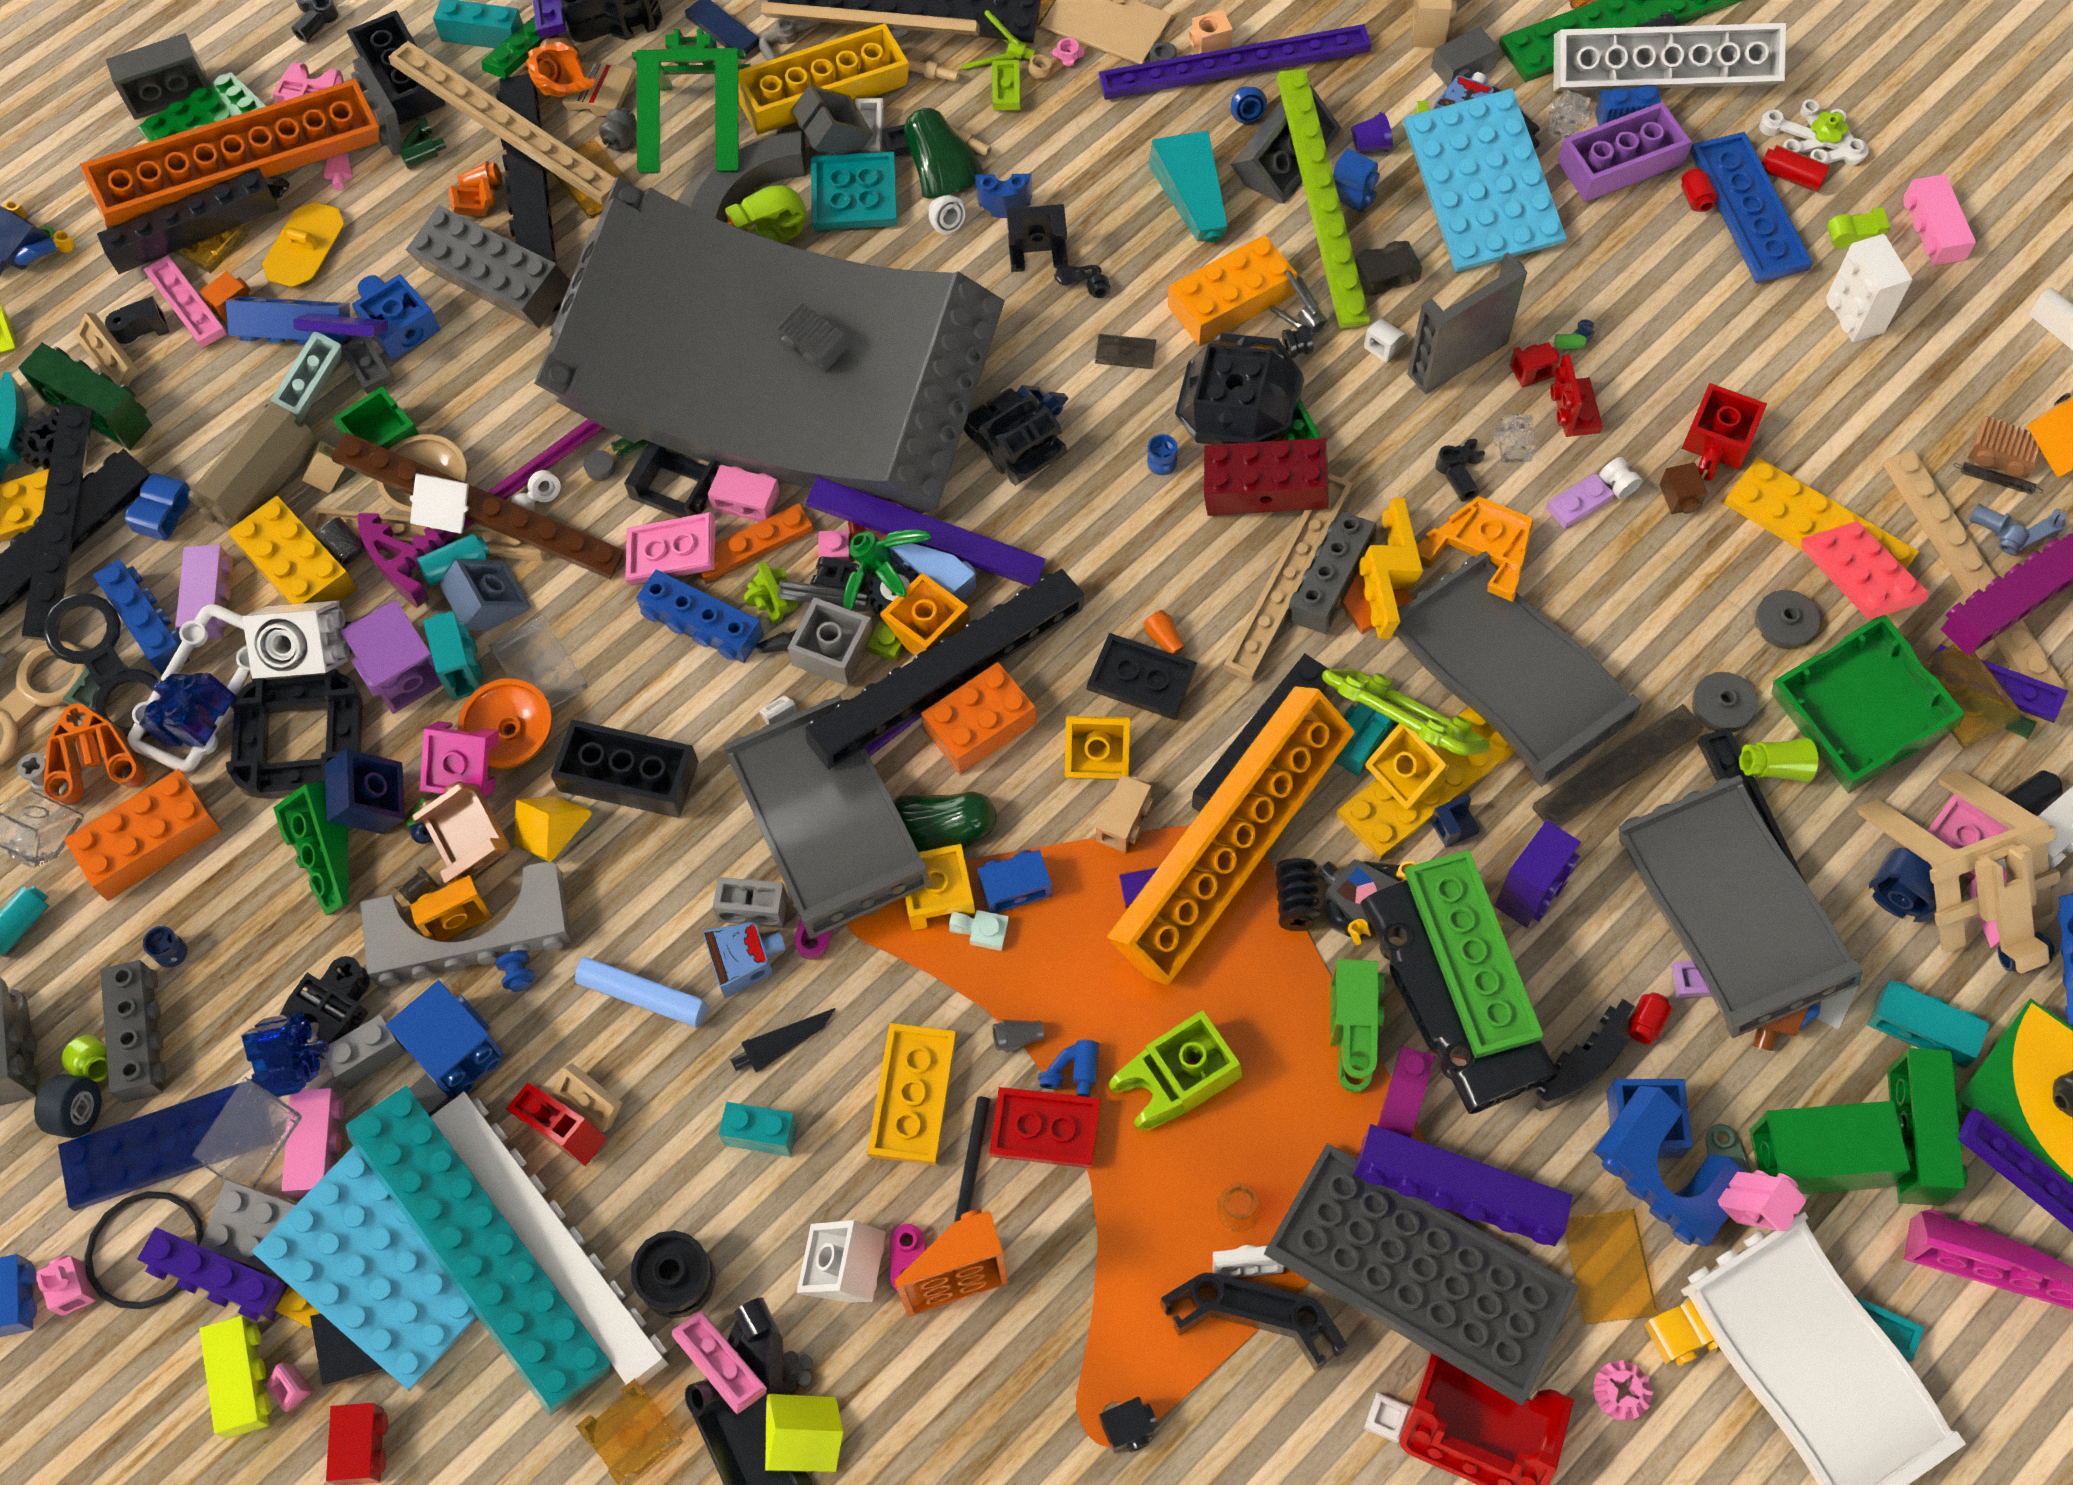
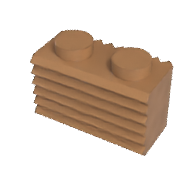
(2004, 447)

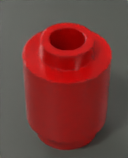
(1699, 190)
(1649, 1018)

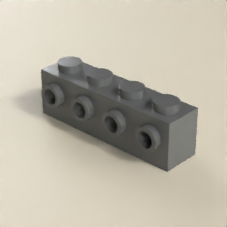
(1332, 572)
(132, 1031)

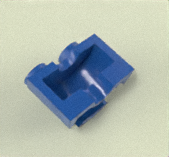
(1002, 195)

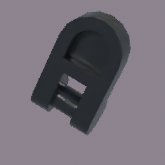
(842, 569)

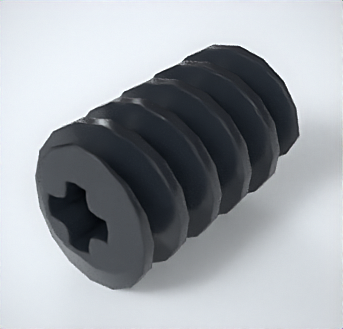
(1296, 894)

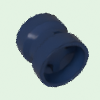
(161, 940)

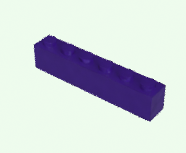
(1463, 1185)

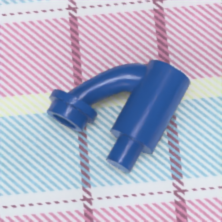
(1085, 1059)

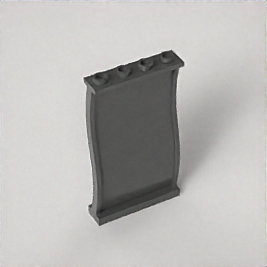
(1514, 669)
(826, 828)
(1738, 906)

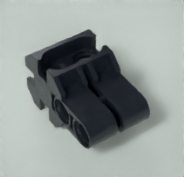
(598, 18)
(1016, 434)

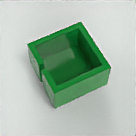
(376, 420)

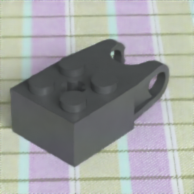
(17, 1049)

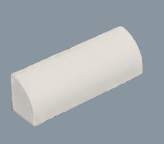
(2055, 315)

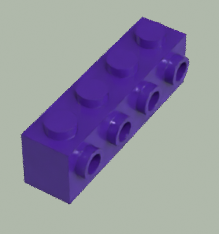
(213, 1273)

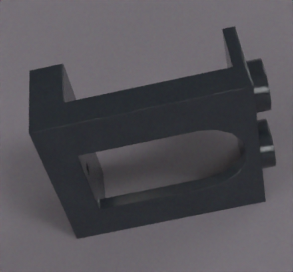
(646, 469)

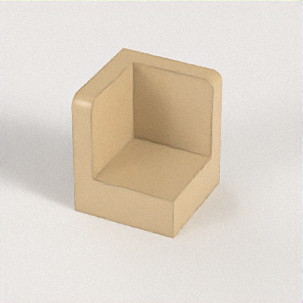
(321, 470)

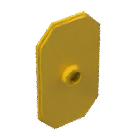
(303, 244)

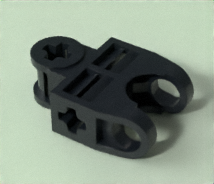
(332, 990)

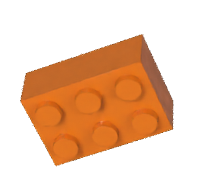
(979, 718)

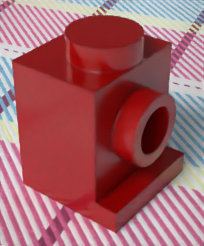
(1534, 363)

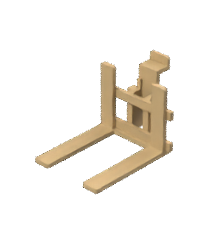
(2027, 868)

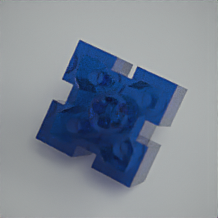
(186, 709)
(281, 1053)

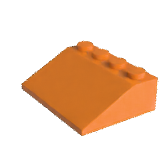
(955, 1266)

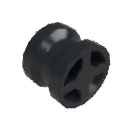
(1298, 341)

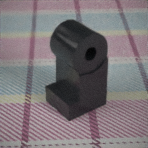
(136, 320)

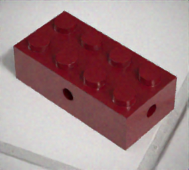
(1266, 476)

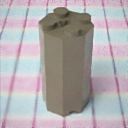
(252, 466)

